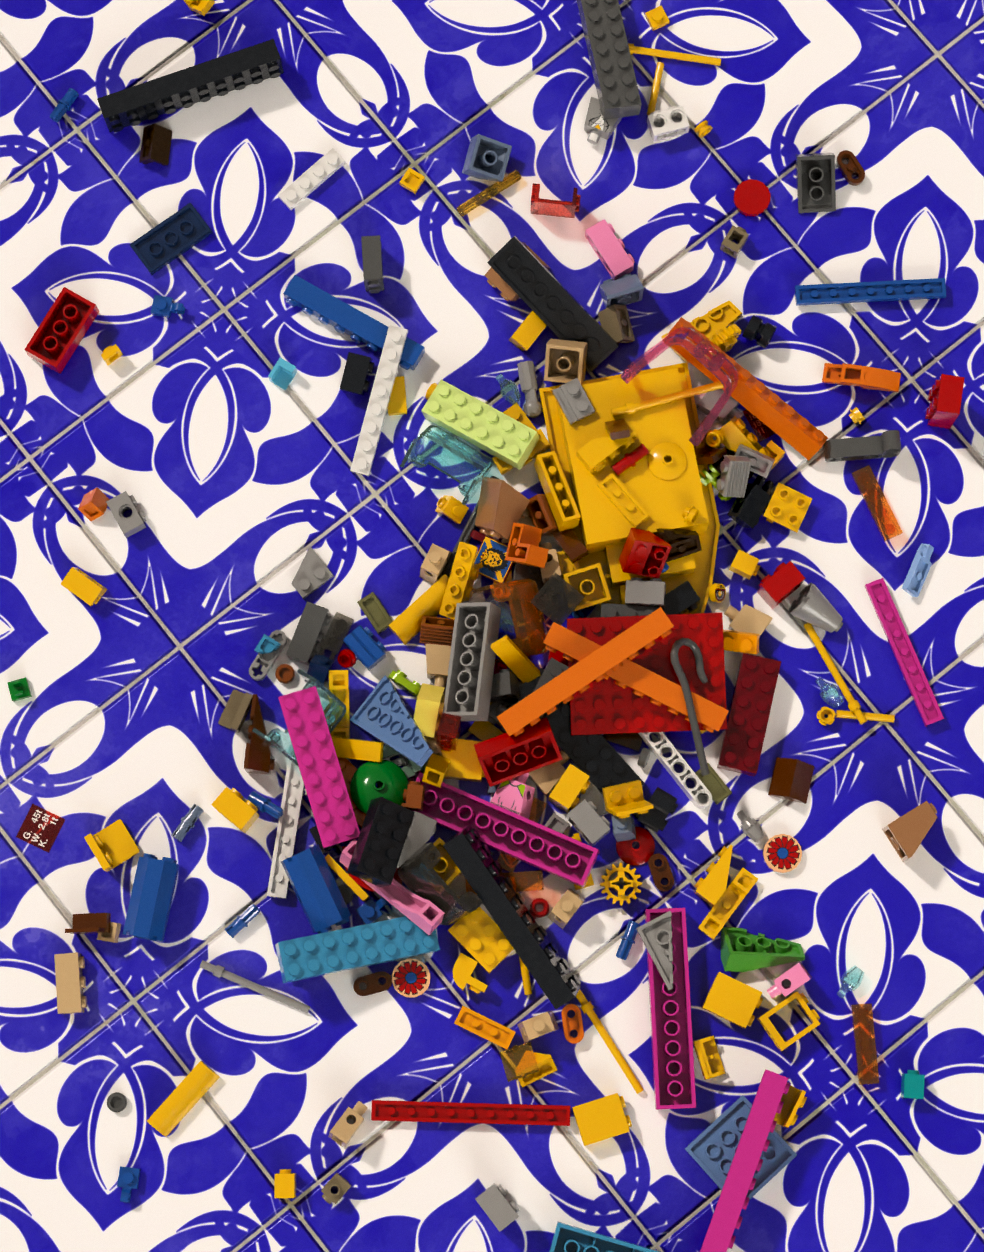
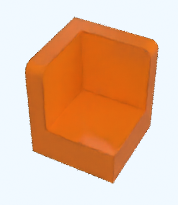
(93, 504)

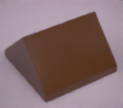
(791, 779)

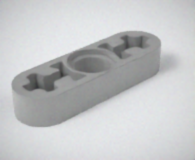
(264, 670)

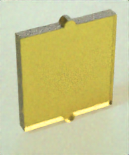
(519, 1061)

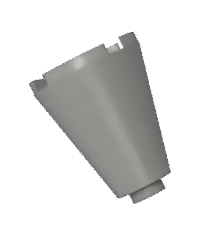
(816, 609)

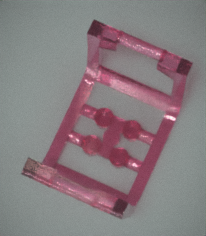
(705, 354)

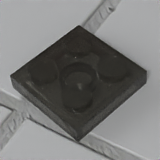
(557, 599)

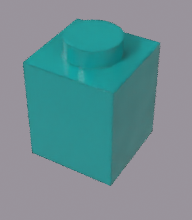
(912, 1085)

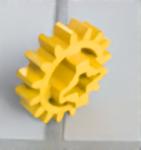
(726, 337)
(620, 892)

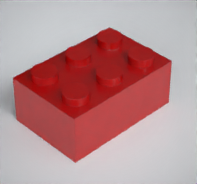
(945, 401)

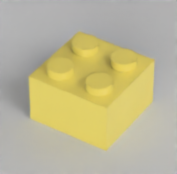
(429, 708)

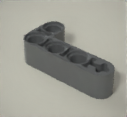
(863, 447)

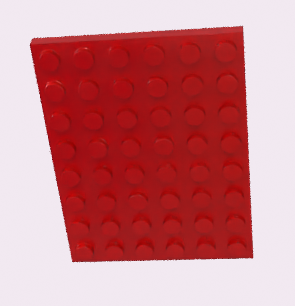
(615, 710)

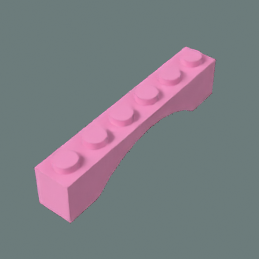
(417, 909)

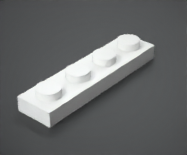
(311, 179)

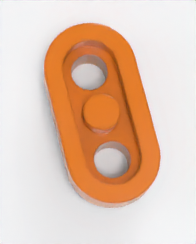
(572, 1023)

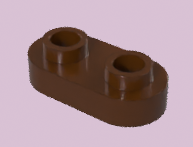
(852, 168)
(661, 872)
(372, 983)

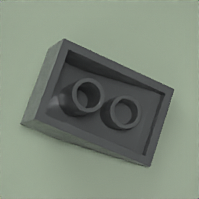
(816, 182)

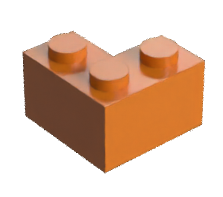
(524, 546)

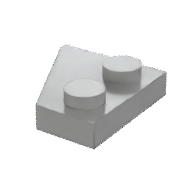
(311, 574)

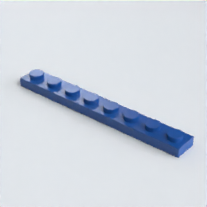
(870, 291)

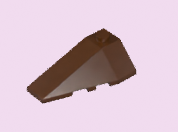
(257, 752)

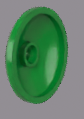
(365, 778)

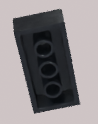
(380, 842)

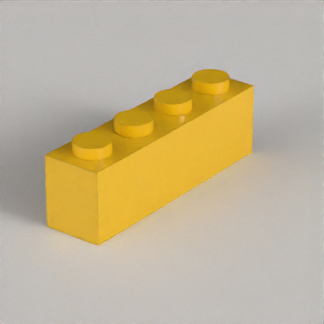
(557, 491)

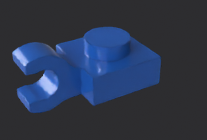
(164, 306)
(371, 911)
(129, 1180)

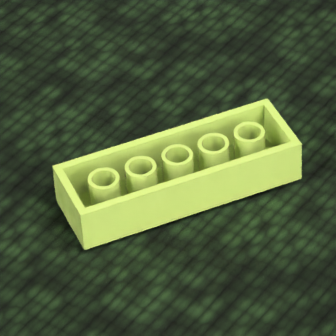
(480, 424)

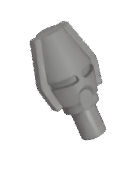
(750, 827)

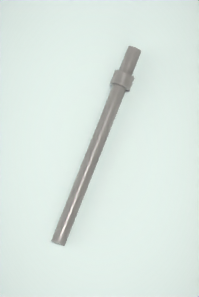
(219, 971)

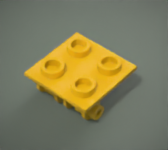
(787, 507)

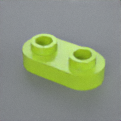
(400, 679)

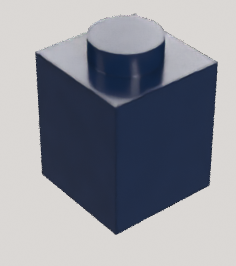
(319, 668)

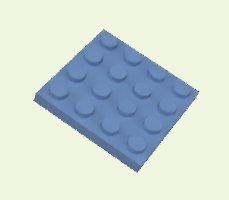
(718, 1143)

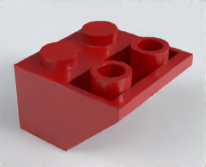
(644, 554)

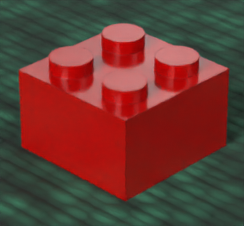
(781, 584)

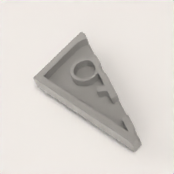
(658, 942)

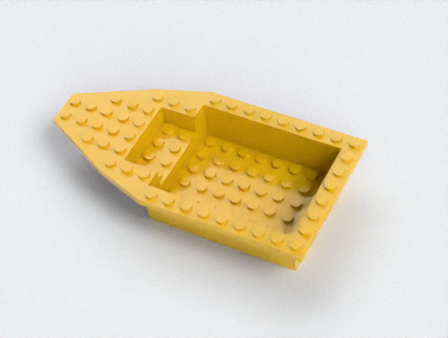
(601, 524)

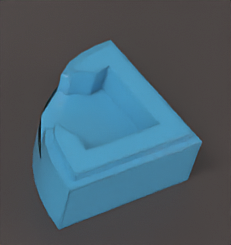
(267, 645)

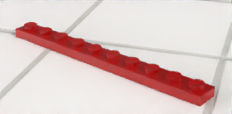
(470, 1113)

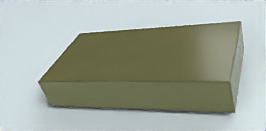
(375, 612)
(714, 784)

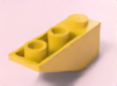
(736, 434)
(599, 450)
(715, 882)

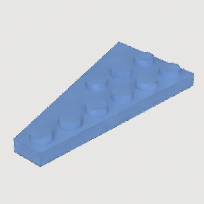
(390, 722)

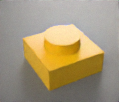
(657, 18)
(412, 180)
(111, 353)

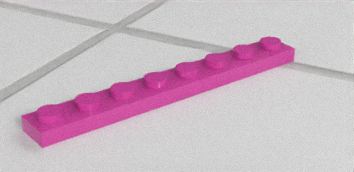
(904, 652)

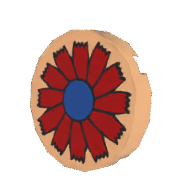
(782, 853)
(411, 978)

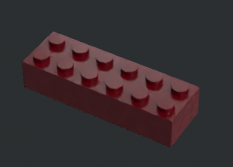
(749, 714)

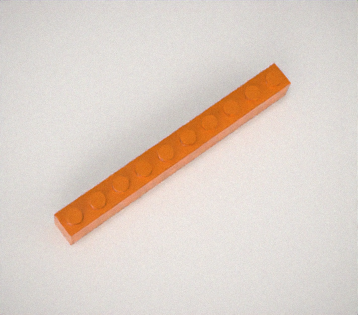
(762, 403)
(585, 671)
(638, 678)

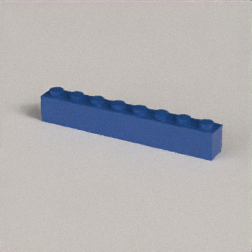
(348, 320)

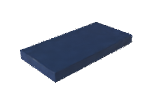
(170, 238)

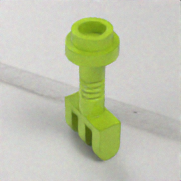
(711, 478)

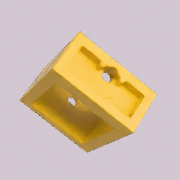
(773, 1033)

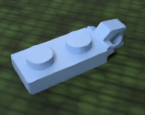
(918, 570)

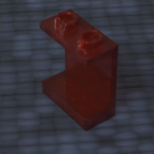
(554, 207)

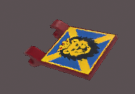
(492, 558)

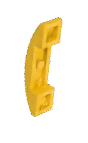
(340, 688)
(727, 903)

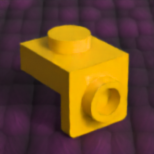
(200, 6)
(451, 508)

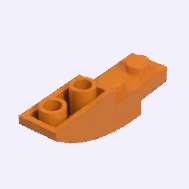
(861, 376)

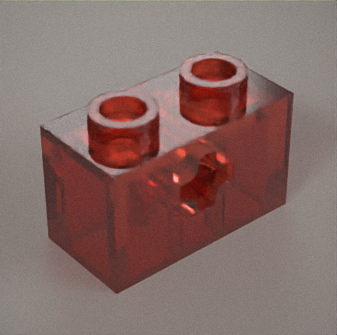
(448, 732)

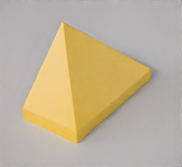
(545, 1065)

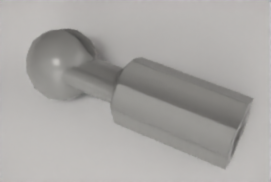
(529, 387)

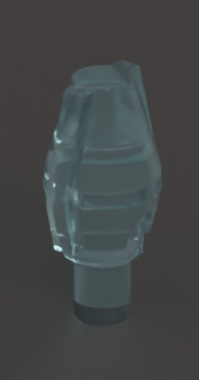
(508, 389)
(830, 693)
(850, 980)

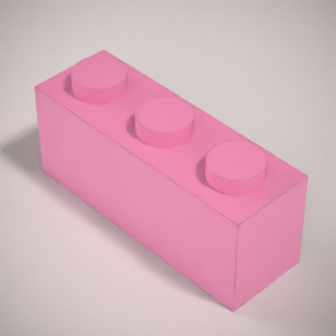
(609, 249)

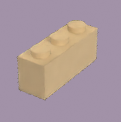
(70, 983)

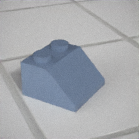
(486, 158)
(621, 291)

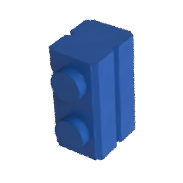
(365, 647)

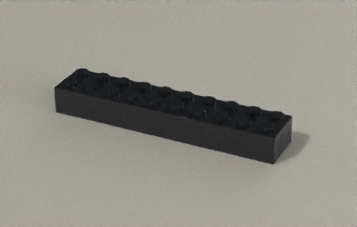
(191, 86)
(513, 916)

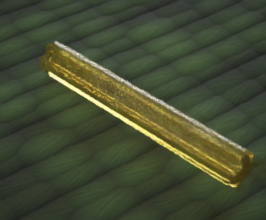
(488, 193)

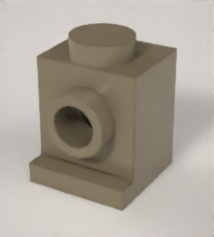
(731, 248)
(342, 1184)

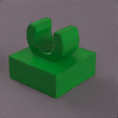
(19, 689)

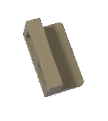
(617, 323)
(236, 710)

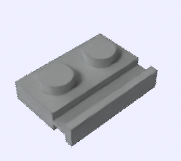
(573, 401)

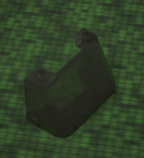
(425, 882)

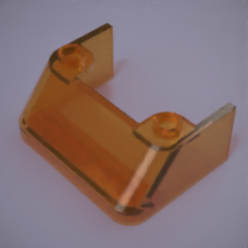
(527, 619)

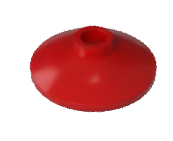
(636, 856)

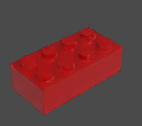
(62, 330)
(513, 756)

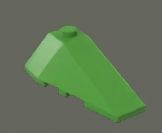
(750, 952)

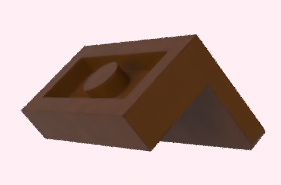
(707, 454)
(90, 923)

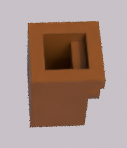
(414, 796)

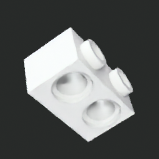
(669, 127)

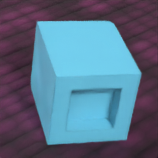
(282, 373)

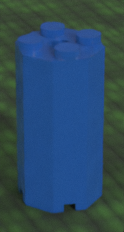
(316, 890)
(151, 898)

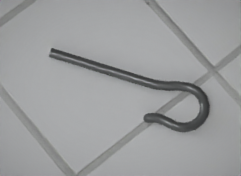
(687, 694)

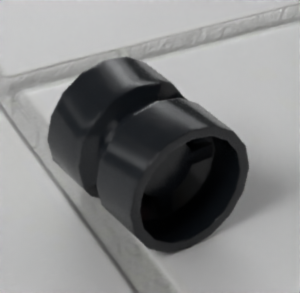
(759, 331)

